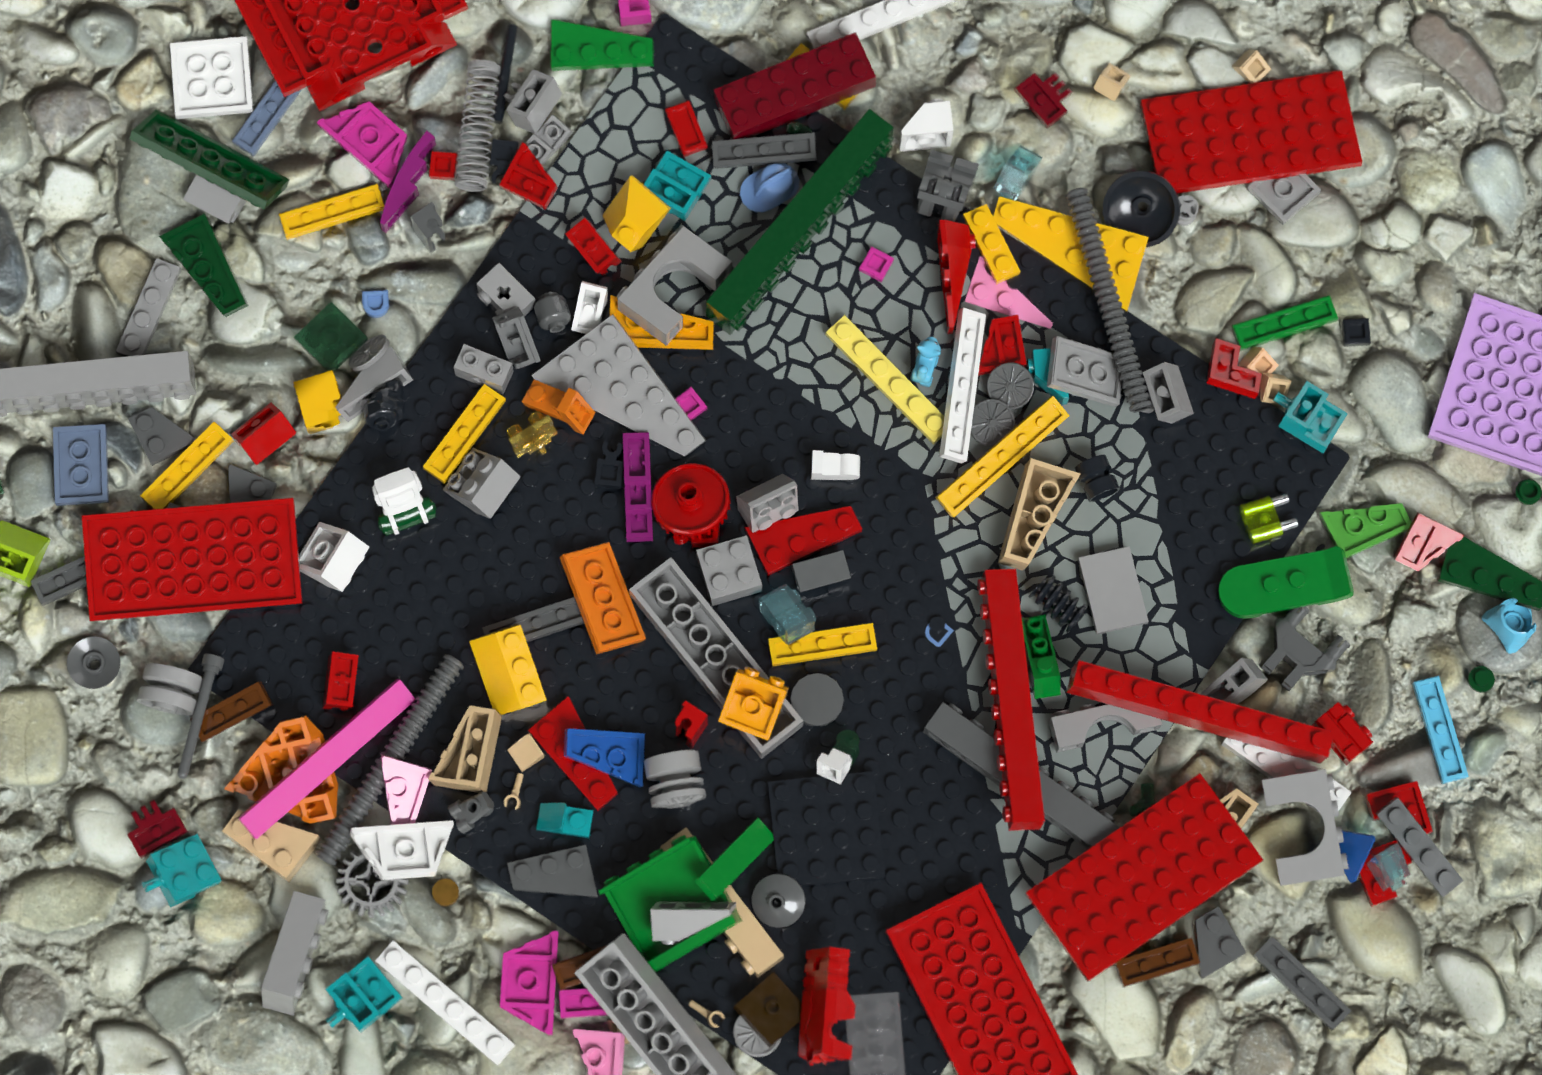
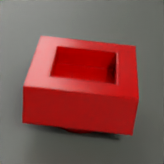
(443, 165)

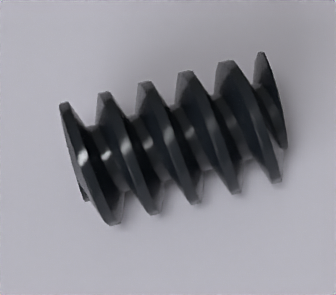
(1058, 602)

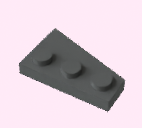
(556, 872)

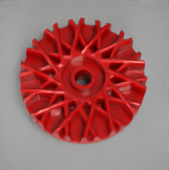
(690, 500)

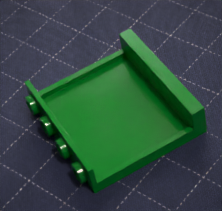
(664, 878)

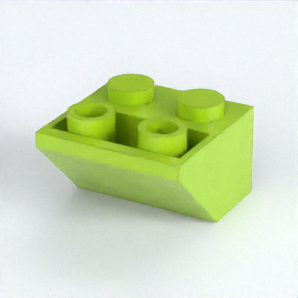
(20, 553)

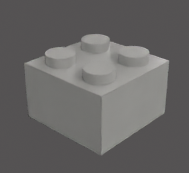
(729, 570)

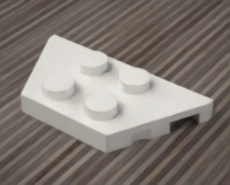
(403, 848)

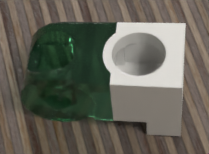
(841, 758)

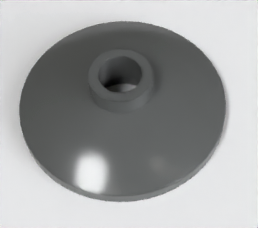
(86, 652)
(779, 887)

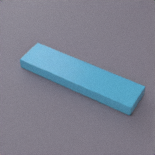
(1440, 730)

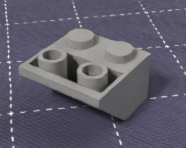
(481, 482)
(768, 502)

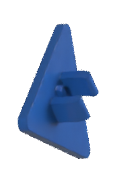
(1357, 848)

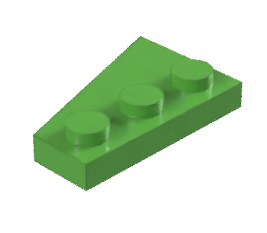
(1363, 528)

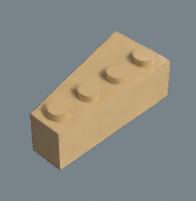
(1036, 506)

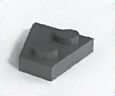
(159, 435)
(248, 486)

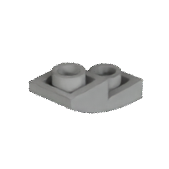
(548, 139)

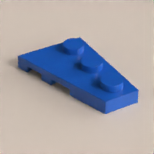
(609, 752)

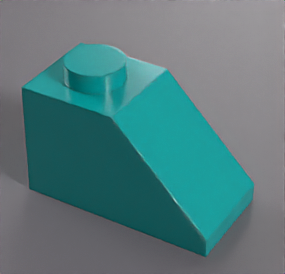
(1039, 367)

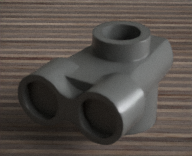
(471, 810)

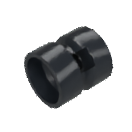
(1097, 478)

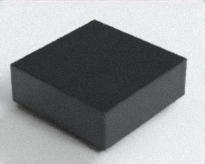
(1356, 332)

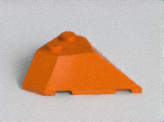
(277, 757)

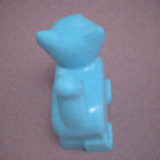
(926, 361)

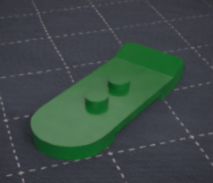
(1286, 583)

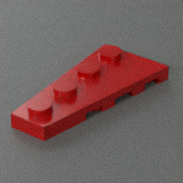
(802, 536)
(550, 734)

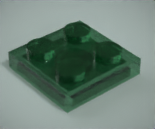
(330, 338)

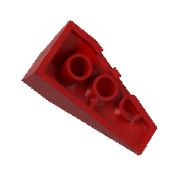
(954, 252)

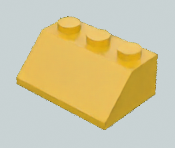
(507, 670)

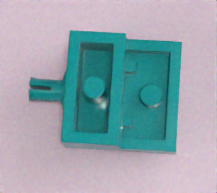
(677, 184)
(1311, 416)
(182, 871)
(362, 996)

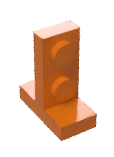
(562, 405)

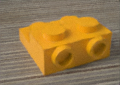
(753, 703)

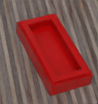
(686, 128)

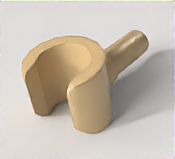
(515, 791)
(706, 1013)

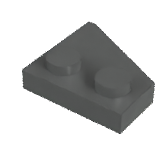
(1216, 942)

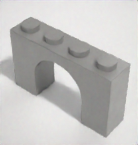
(682, 253)
(1325, 859)

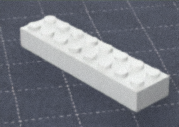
(1277, 764)

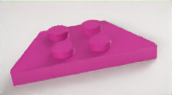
(369, 139)
(530, 982)

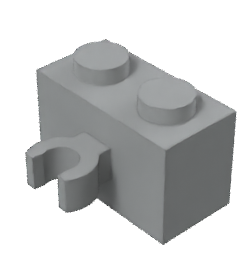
(533, 101)
(1167, 393)

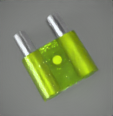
(1262, 520)

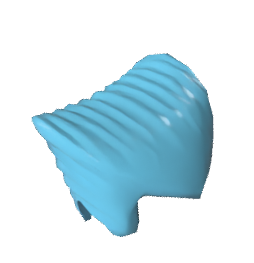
(1511, 624)

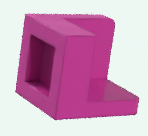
(634, 12)

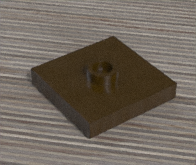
(770, 1009)

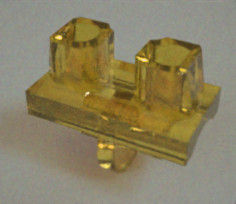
(534, 436)

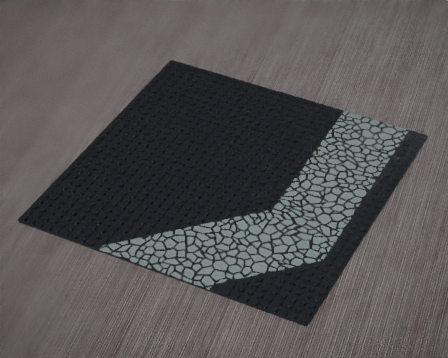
(769, 404)

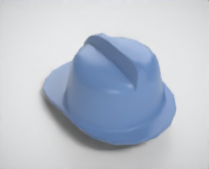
(769, 187)

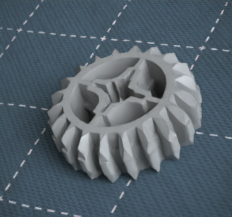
(359, 880)

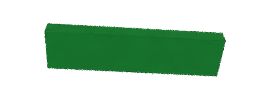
(1284, 323)
(735, 859)

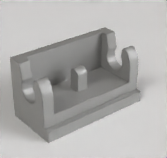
(214, 200)

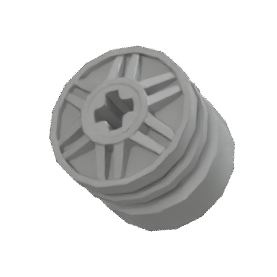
(675, 784)

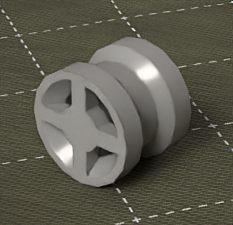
(1189, 206)

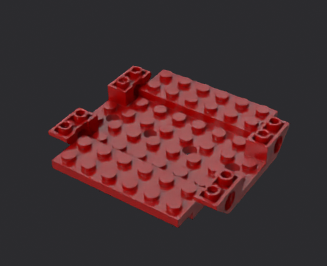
(329, 43)

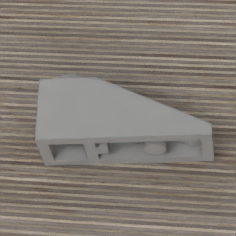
(370, 380)
(1237, 682)
(681, 919)

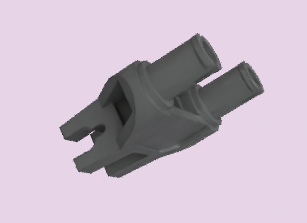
(1299, 652)

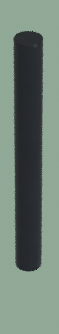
(505, 73)

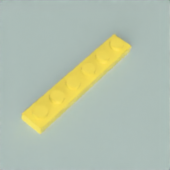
(887, 378)

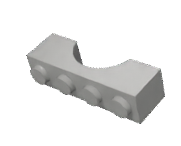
(1071, 728)

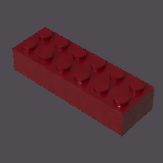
(795, 87)

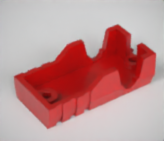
(824, 1004)

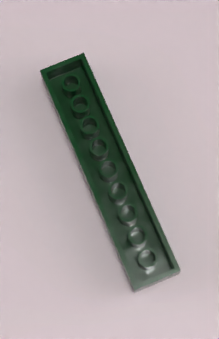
(800, 222)

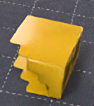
(318, 401)

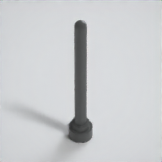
(211, 666)

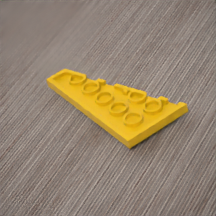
(1057, 240)

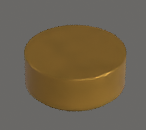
(445, 892)

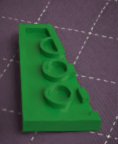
(596, 48)

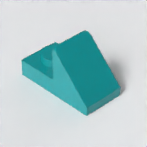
(564, 819)

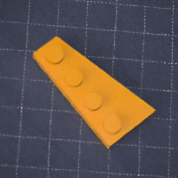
(695, 334)

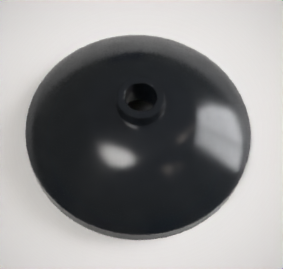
(1123, 211)

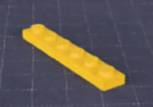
(1002, 456)

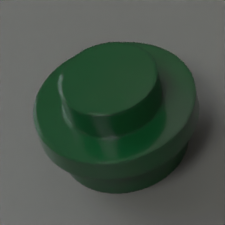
(1528, 492)
(1481, 679)

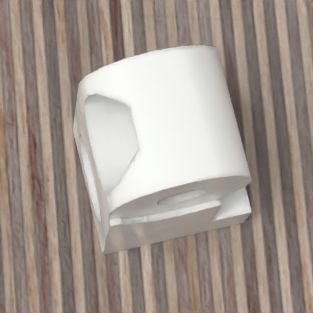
(835, 466)

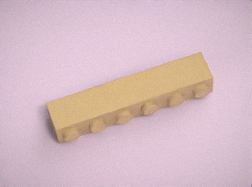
(748, 936)

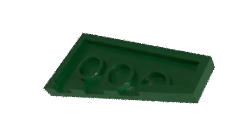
(204, 259)
(1483, 572)

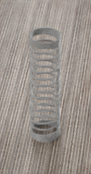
(491, 71)

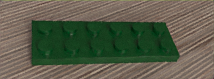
(209, 159)

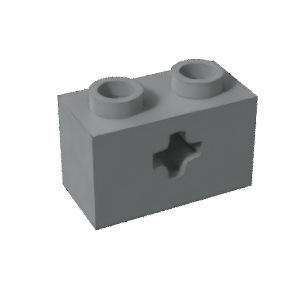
(501, 281)
(483, 369)

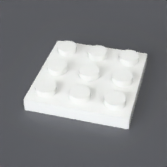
(211, 77)

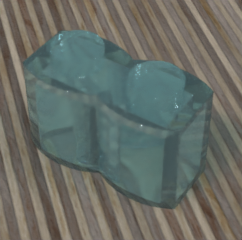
(787, 614)

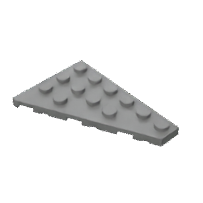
(622, 385)

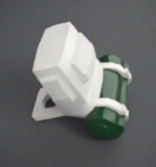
(401, 502)

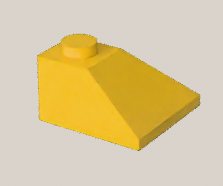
(634, 214)

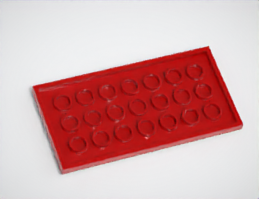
(1252, 132)
(192, 559)
(1144, 877)
(978, 990)

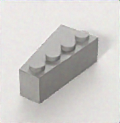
(293, 953)

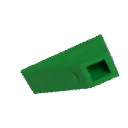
(1041, 657)

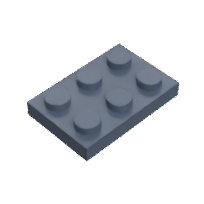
(80, 464)

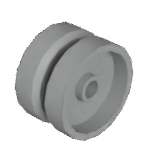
(169, 689)

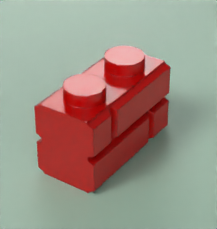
(1348, 737)

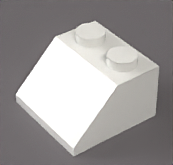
(929, 127)
(332, 556)

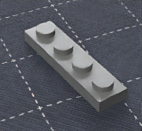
(148, 309)

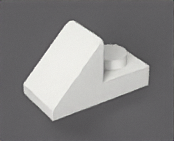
(589, 307)

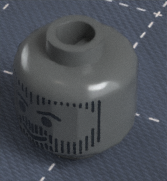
(552, 312)

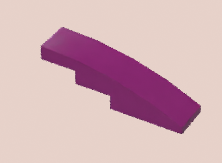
(403, 189)
(637, 487)

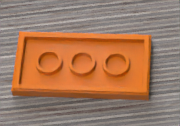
(602, 598)

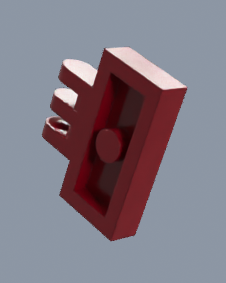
(1044, 98)
(155, 829)

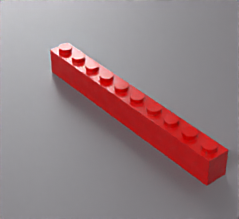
(1011, 700)
(1200, 712)

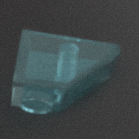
(1017, 173)
(1389, 868)

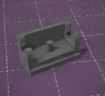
(425, 224)
(516, 338)
(820, 571)

